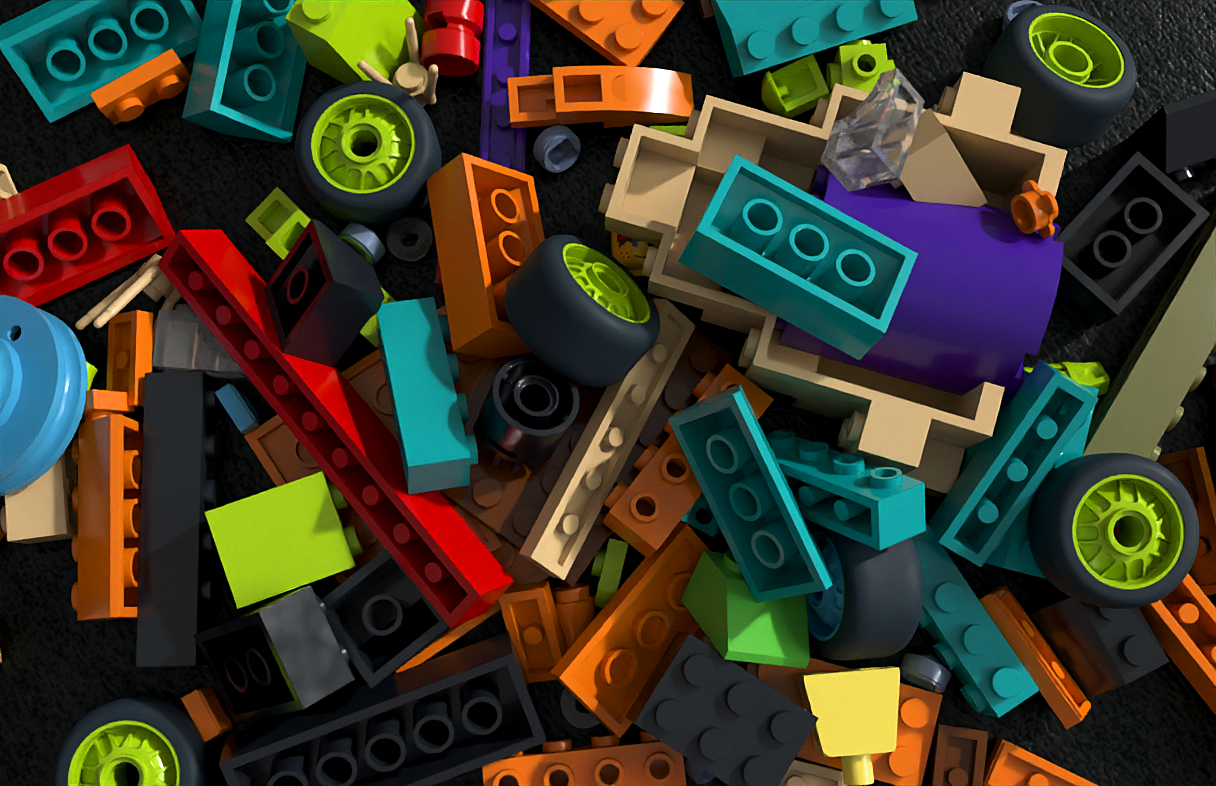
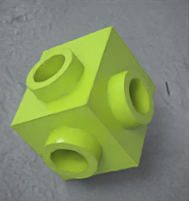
(858, 65)

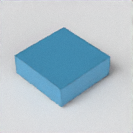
(239, 408)

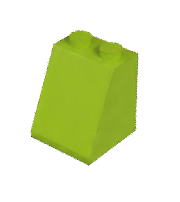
(343, 32)
(283, 538)

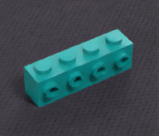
(424, 397)
(1011, 463)
(848, 493)
(967, 636)

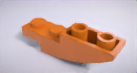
(600, 94)

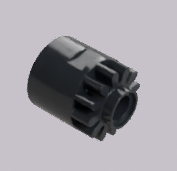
(526, 413)

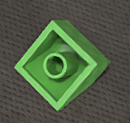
(737, 625)

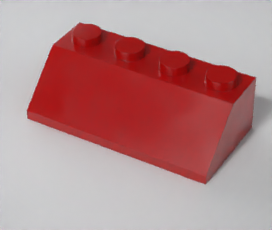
(80, 227)

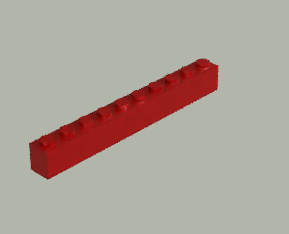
(336, 430)

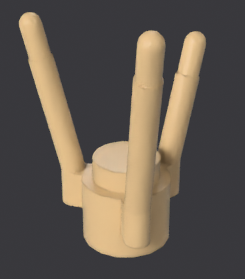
(410, 76)
(148, 280)

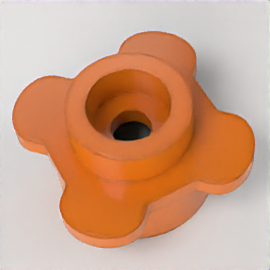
(1034, 210)

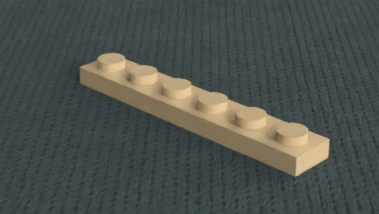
(604, 449)

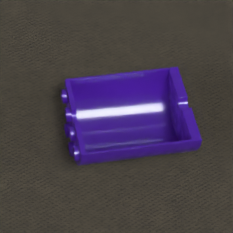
(970, 300)

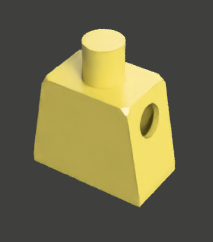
(854, 714)

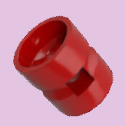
(452, 36)

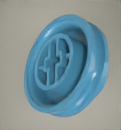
(39, 392)

